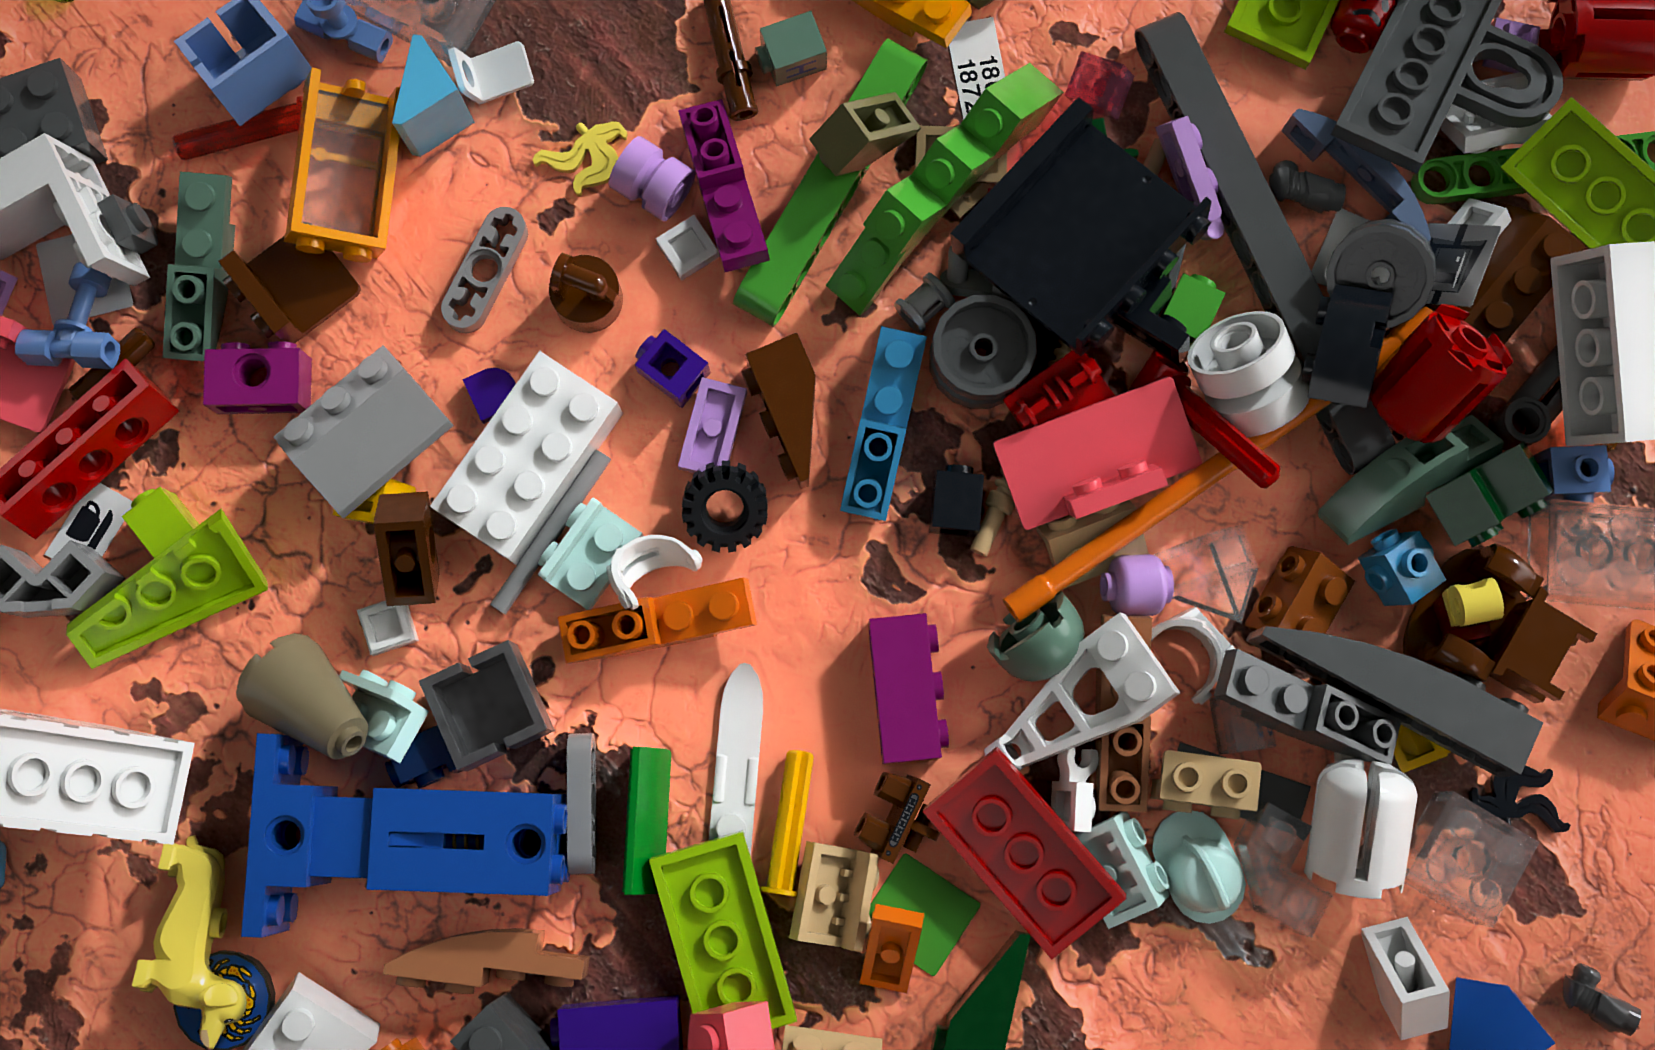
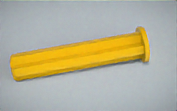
(789, 823)

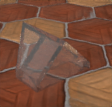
(1214, 571)

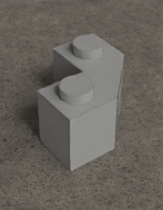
(63, 587)

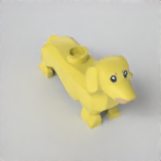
(186, 941)

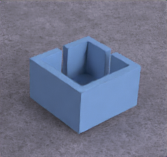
(255, 74)

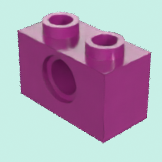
(229, 374)

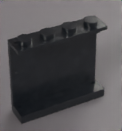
(1078, 231)

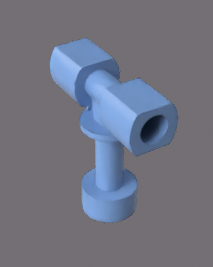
(338, 21)
(71, 336)

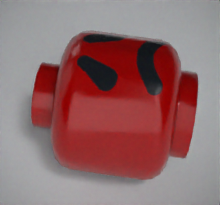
(1360, 23)

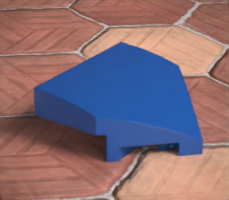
(1493, 1019)

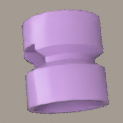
(646, 175)

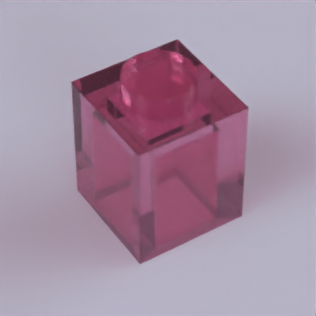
(1100, 84)

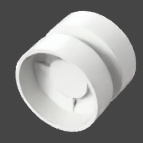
(1250, 372)

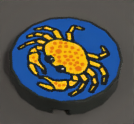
(259, 996)

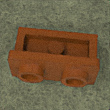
(1301, 593)

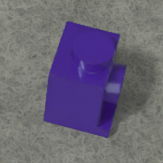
(665, 349)

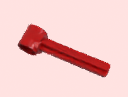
(1210, 423)

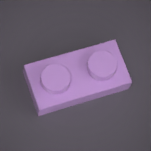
(712, 425)

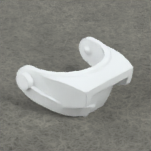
(644, 556)
(1214, 642)

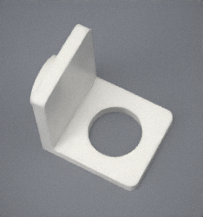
(492, 73)

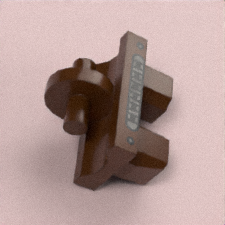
(888, 836)

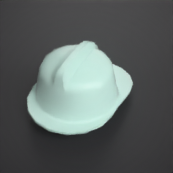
(1199, 866)

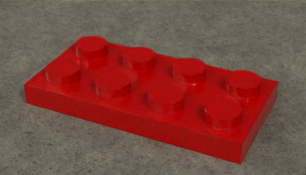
(1024, 853)

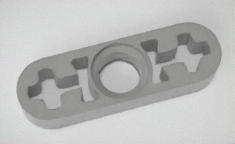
(459, 294)
(581, 803)

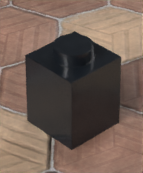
(956, 501)

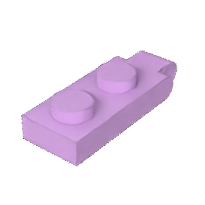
(1193, 180)

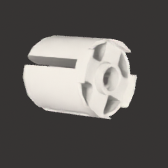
(1361, 828)

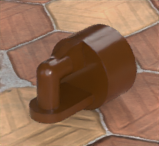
(585, 292)

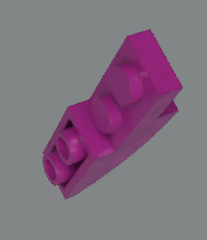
(723, 186)

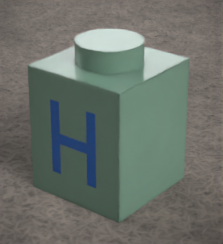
(791, 49)

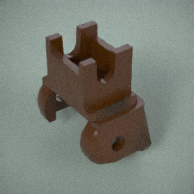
(1523, 644)

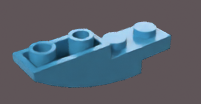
(883, 423)

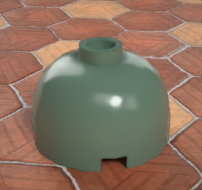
(1041, 642)

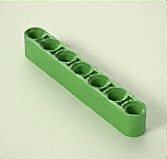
(820, 199)

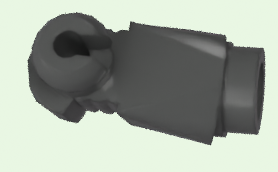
(1306, 188)
(1602, 1007)

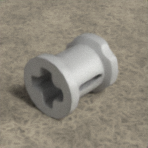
(924, 303)

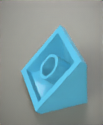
(428, 102)

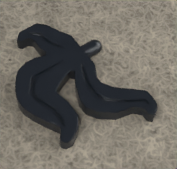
(1505, 793)

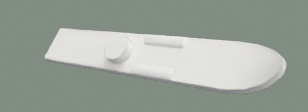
(737, 755)

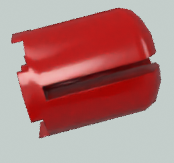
(1602, 39)
(1438, 376)

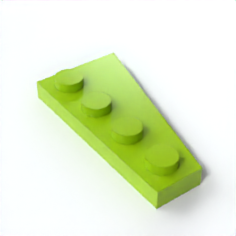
(177, 588)

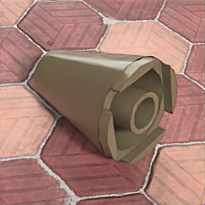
(302, 697)

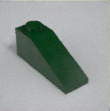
(986, 1009)

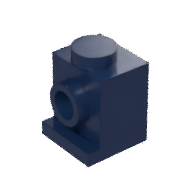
(422, 761)

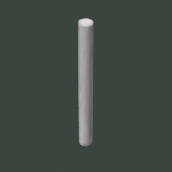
(550, 531)

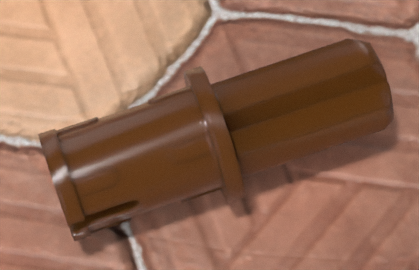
(132, 347)

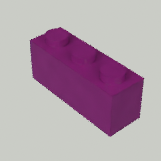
(907, 688)

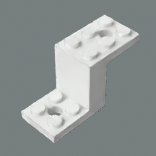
(58, 186)

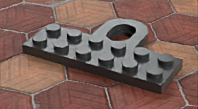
(1427, 66)

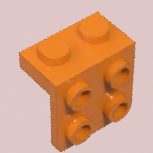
(1633, 698)

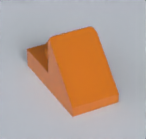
(891, 948)

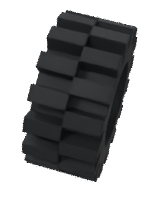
(718, 533)

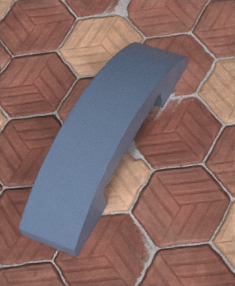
(1376, 175)

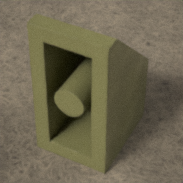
(863, 132)

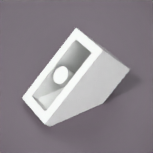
(1406, 979)

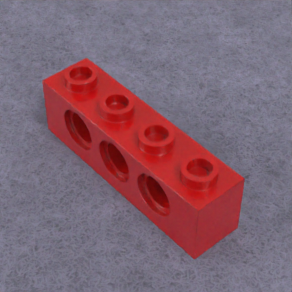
(81, 448)

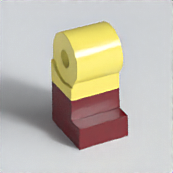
(1469, 609)

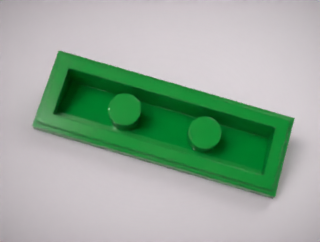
(646, 817)

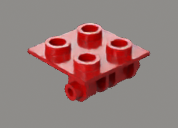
(1058, 390)

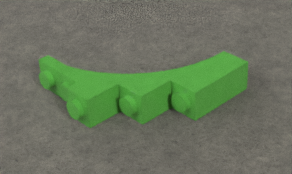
(948, 169)

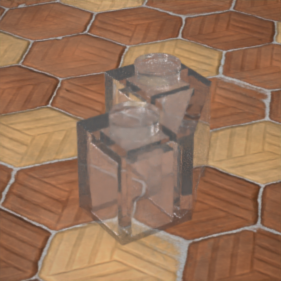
(1267, 852)

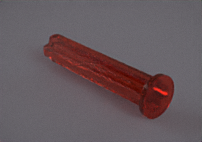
(230, 135)

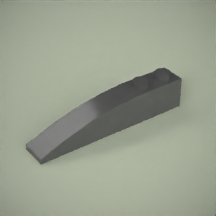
(1427, 699)

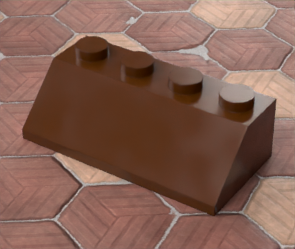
(1517, 272)

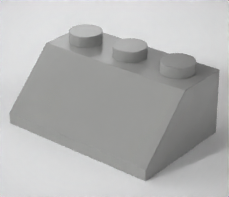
(363, 431)

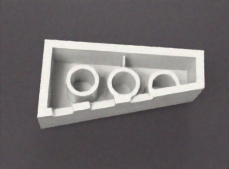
(313, 1020)

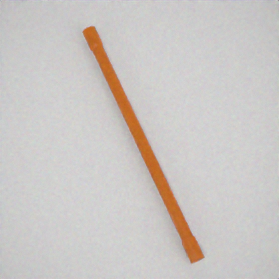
(1044, 587)

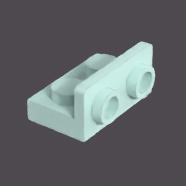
(581, 557)
(389, 712)
(1122, 852)

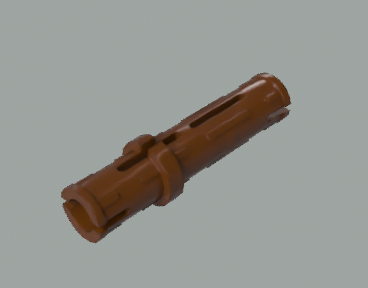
(740, 97)

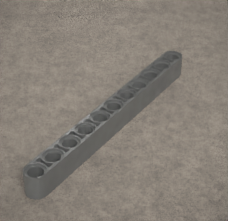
(1254, 220)

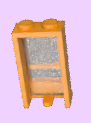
(343, 170)

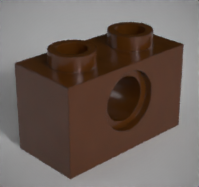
(406, 548)

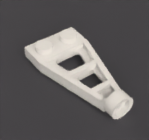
(1129, 668)

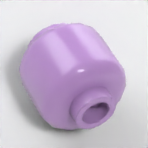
(1137, 585)

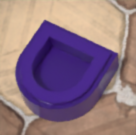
(489, 390)

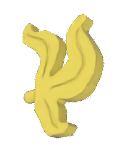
(591, 141)

